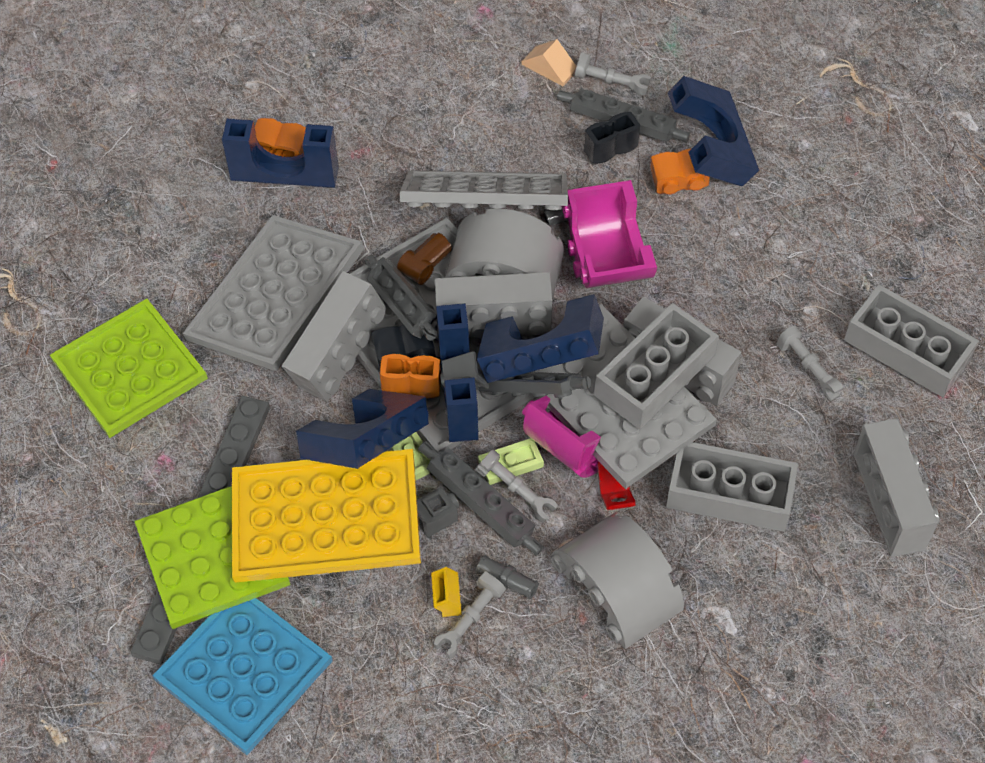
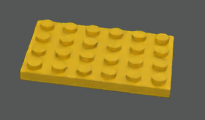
(324, 517)

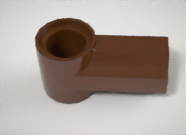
(420, 264)

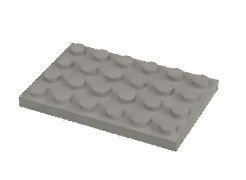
(485, 188)
(273, 292)
(622, 446)

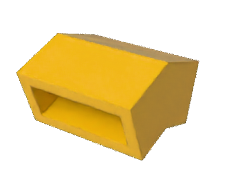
(449, 579)

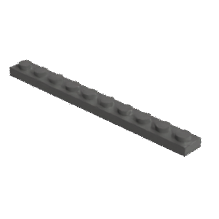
(234, 451)

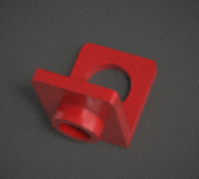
(612, 489)

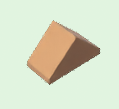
(551, 62)

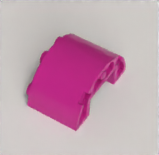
(607, 235)
(559, 440)

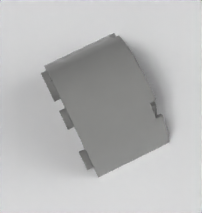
(505, 245)
(622, 575)

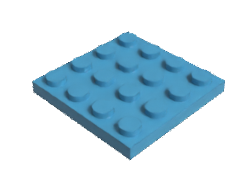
(243, 671)

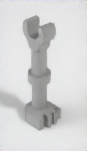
(634, 82)
(791, 339)
(516, 484)
(490, 588)

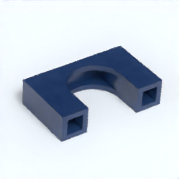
(730, 154)
(252, 163)
(576, 337)
(458, 393)
(380, 423)

